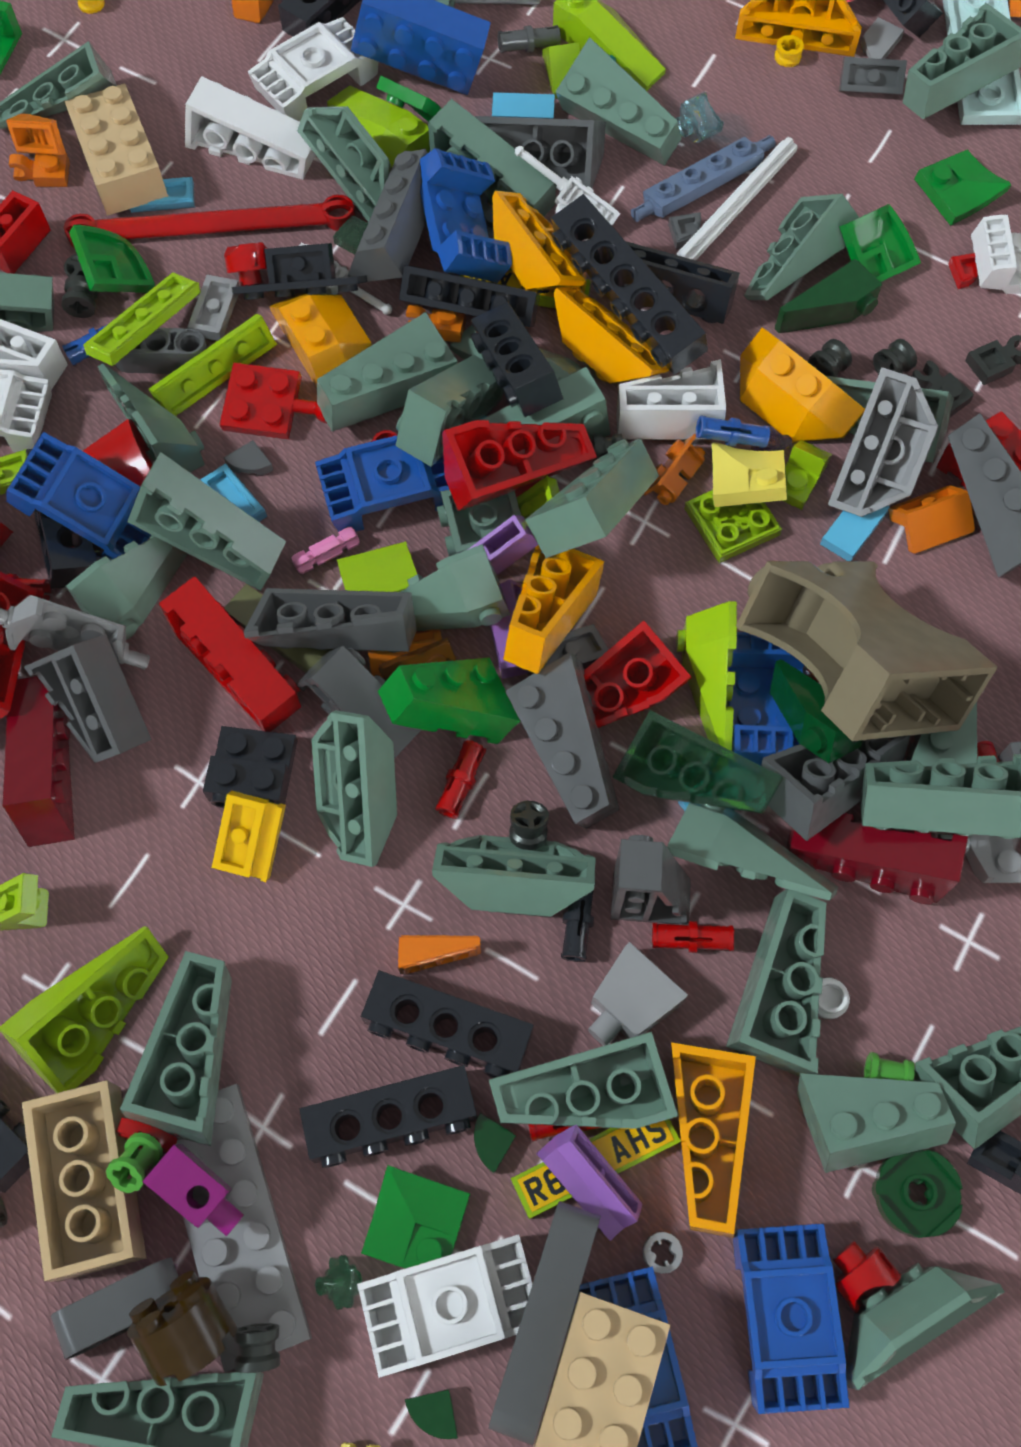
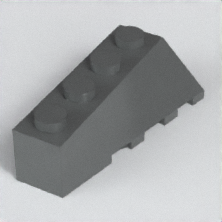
(394, 223)
(333, 620)

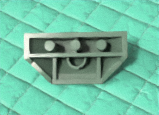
(347, 153)
(355, 785)
(500, 877)
(910, 1317)

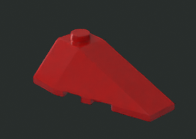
(498, 458)
(633, 676)

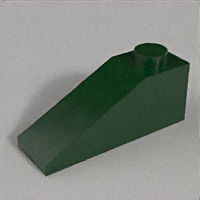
(832, 301)
(801, 705)

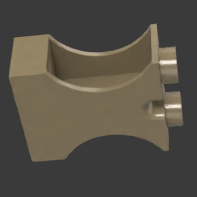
(872, 657)

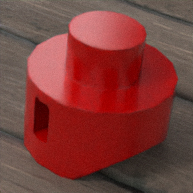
(247, 261)
(862, 1273)

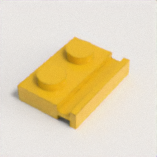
(248, 836)

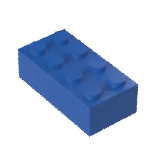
(422, 40)

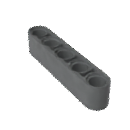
(544, 1324)

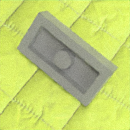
(214, 307)

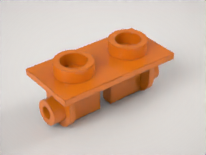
(683, 459)

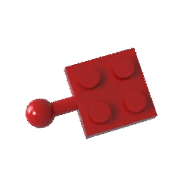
(264, 401)

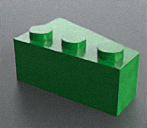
(452, 697)

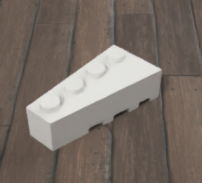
(246, 129)

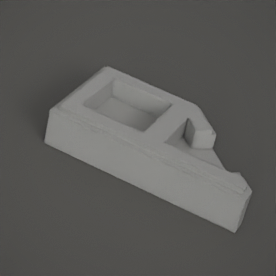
(881, 39)

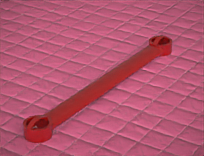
(220, 220)

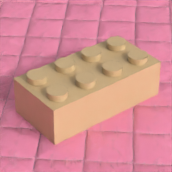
(116, 149)
(79, 1213)
(602, 1377)

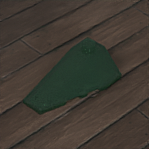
(687, 767)

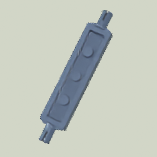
(702, 177)

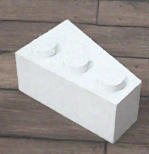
(30, 353)
(670, 405)

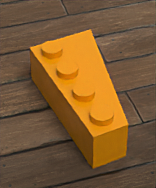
(550, 604)
(713, 1123)

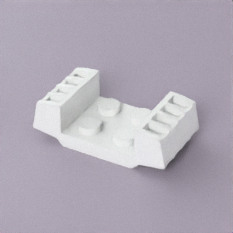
(309, 64)
(997, 254)
(22, 408)
(446, 1305)

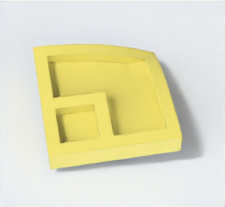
(747, 476)

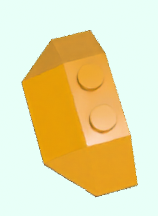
(821, 24)
(533, 252)
(320, 331)
(602, 338)
(793, 392)

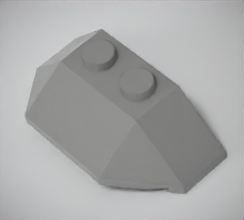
(886, 447)

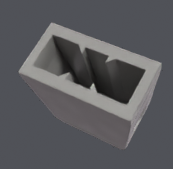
(633, 997)

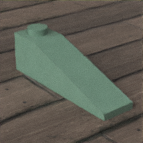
(806, 240)
(156, 425)
(129, 584)

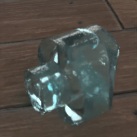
(698, 119)

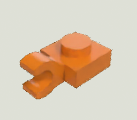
(44, 169)
(447, 322)

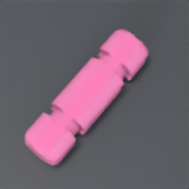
(325, 550)

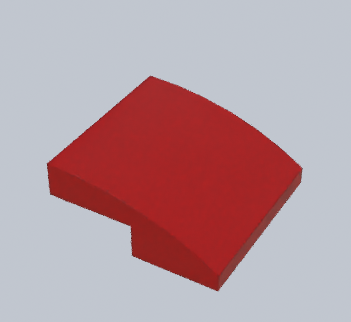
(123, 452)

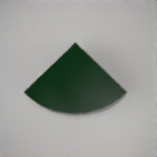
(491, 1142)
(434, 1414)

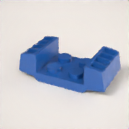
(456, 216)
(376, 479)
(77, 494)
(757, 720)
(791, 1319)
(668, 1413)

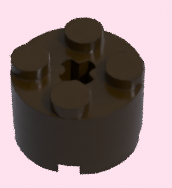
(181, 1328)

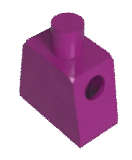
(175, 1181)

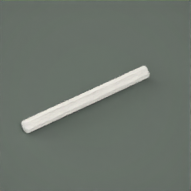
(738, 200)

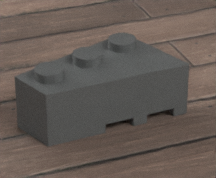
(349, 687)
(93, 696)
(649, 884)

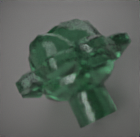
(339, 1282)

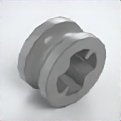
(675, 1248)

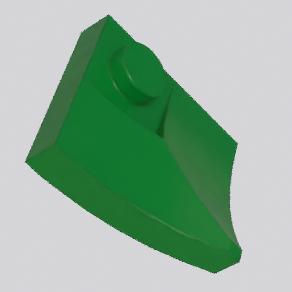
(400, 95)
(960, 186)
(880, 243)
(110, 261)
(414, 1220)

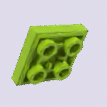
(731, 528)
(378, 569)

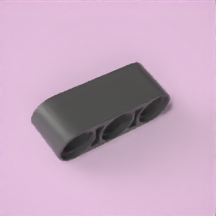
(163, 351)
(107, 1311)

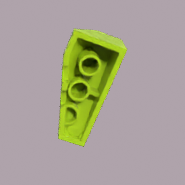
(607, 29)
(388, 124)
(706, 654)
(74, 1020)

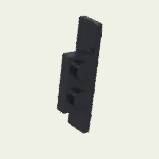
(300, 268)

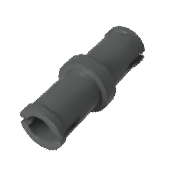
(528, 38)

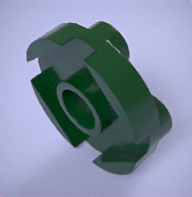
(911, 1217)

